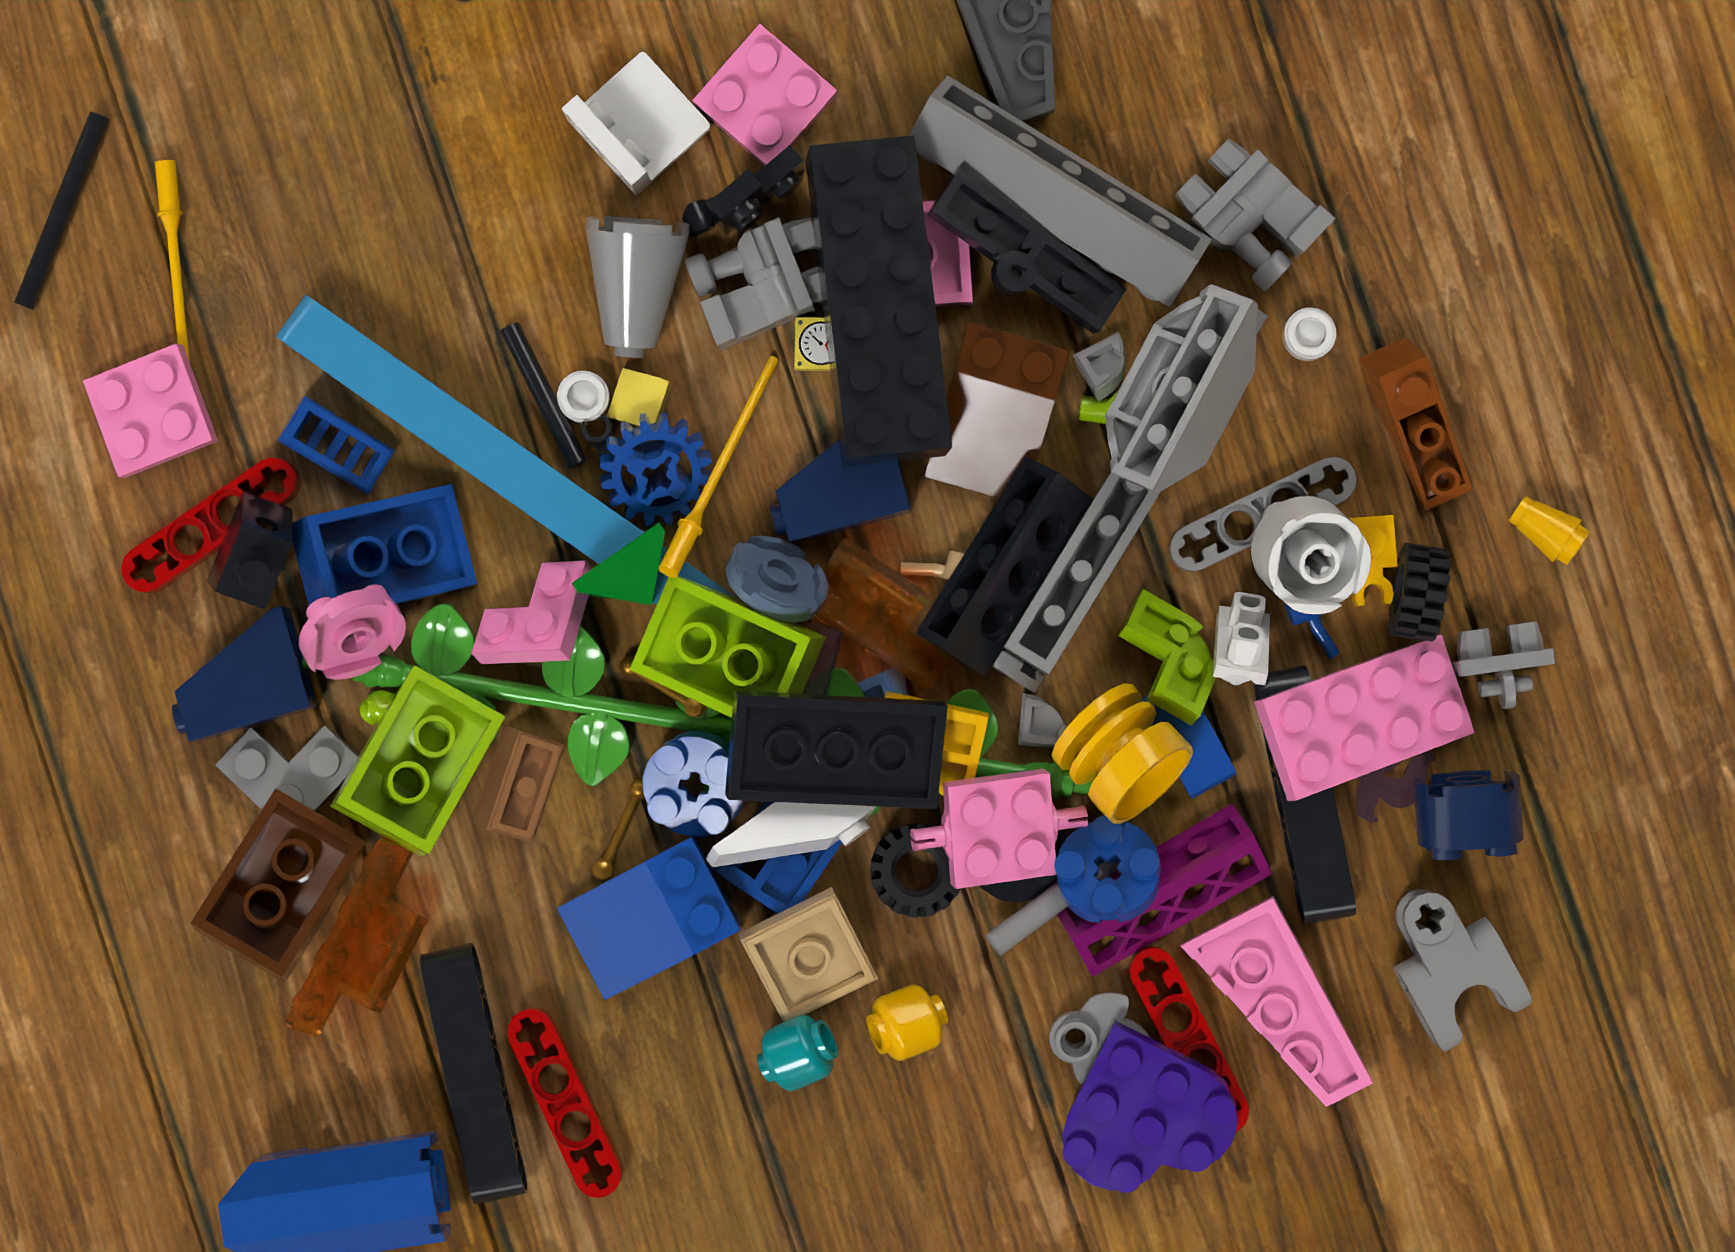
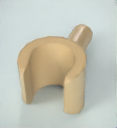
(933, 569)

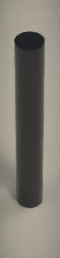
(543, 395)

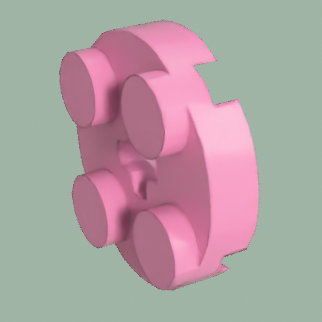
(366, 614)

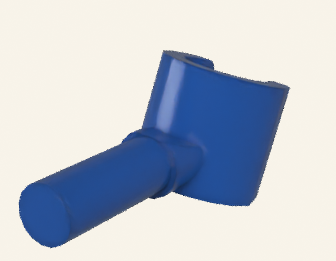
(1317, 627)

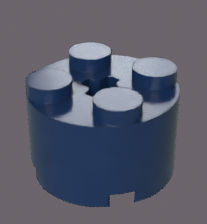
(1468, 814)

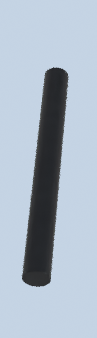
(61, 210)

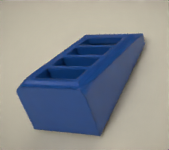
(297, 422)

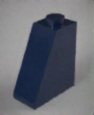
(837, 498)
(247, 682)

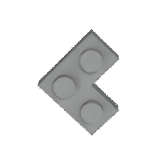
(308, 778)

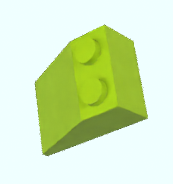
(718, 644)
(418, 762)

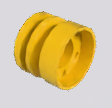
(1122, 753)

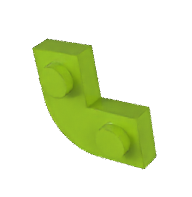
(1174, 639)

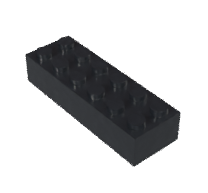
(878, 301)

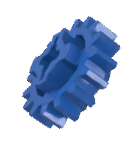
(637, 456)

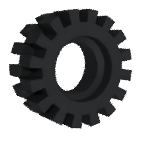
(1419, 592)
(893, 893)

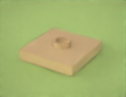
(808, 955)

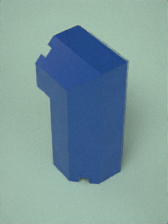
(340, 1198)

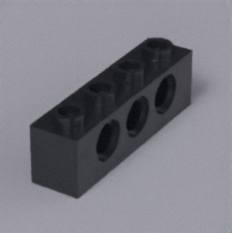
(1005, 565)

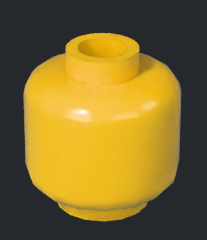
(906, 1022)

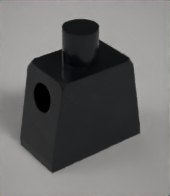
(250, 554)

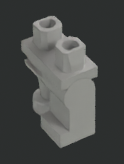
(1253, 197)
(774, 286)

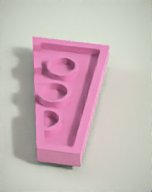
(1274, 985)

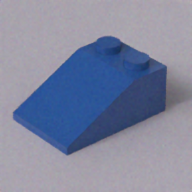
(400, 542)
(650, 918)

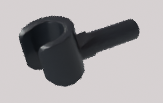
(699, 217)
(599, 442)

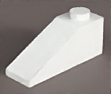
(791, 830)

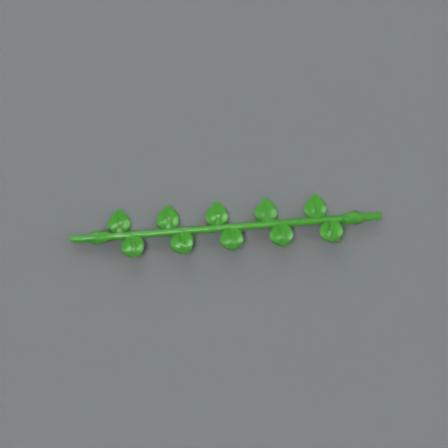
(598, 740)

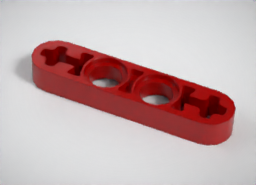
(207, 519)
(1196, 1034)
(557, 1105)

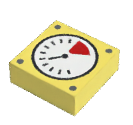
(811, 345)

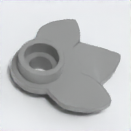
(1095, 1021)

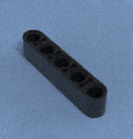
(1311, 832)
(473, 1073)

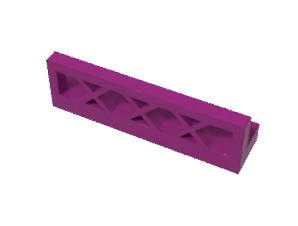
(1192, 857)

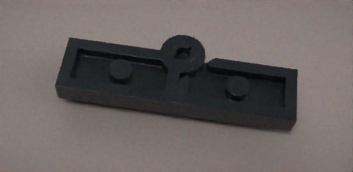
(1025, 253)

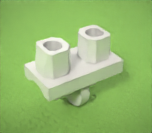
(1242, 640)

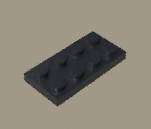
(835, 750)

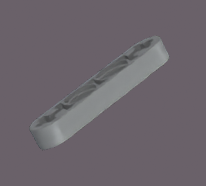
(1254, 507)

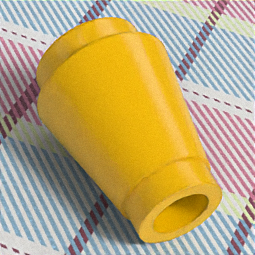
(1549, 529)

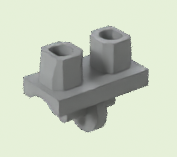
(1525, 651)

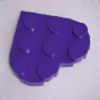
(1144, 1111)

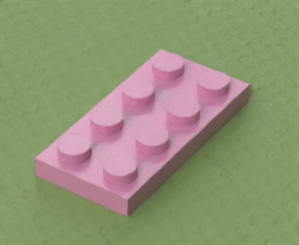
(1364, 718)

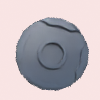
(776, 579)

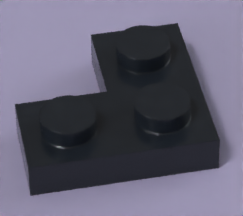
(741, 201)

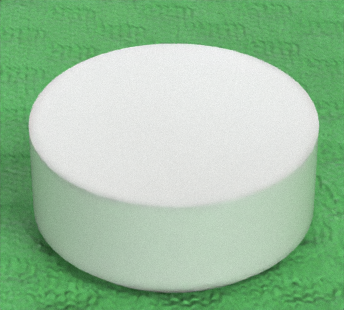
(1309, 334)
(583, 397)

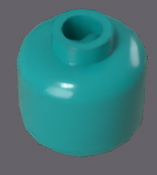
(797, 1052)

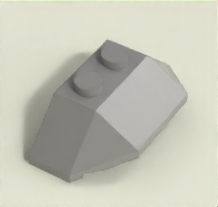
(1182, 389)

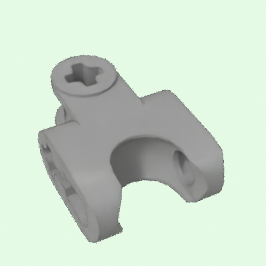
(1450, 961)

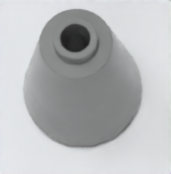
(634, 278)

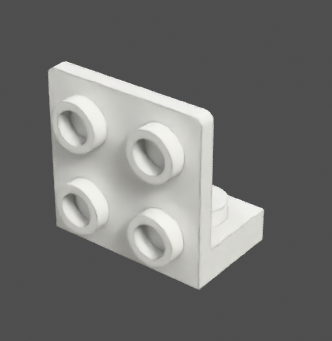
(638, 122)

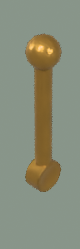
(691, 706)
(604, 868)

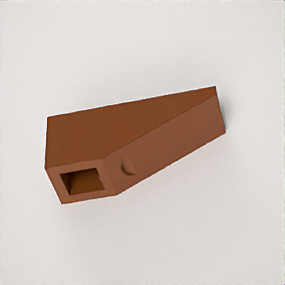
(1416, 421)

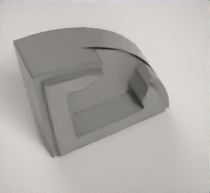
(1103, 365)
(1018, 671)
(1039, 722)

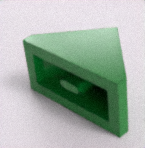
(628, 573)

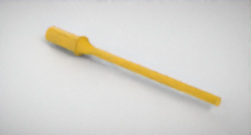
(170, 215)
(690, 526)

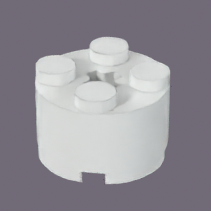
(1290, 568)

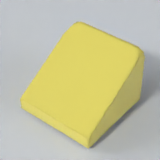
(636, 395)

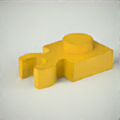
(1380, 536)

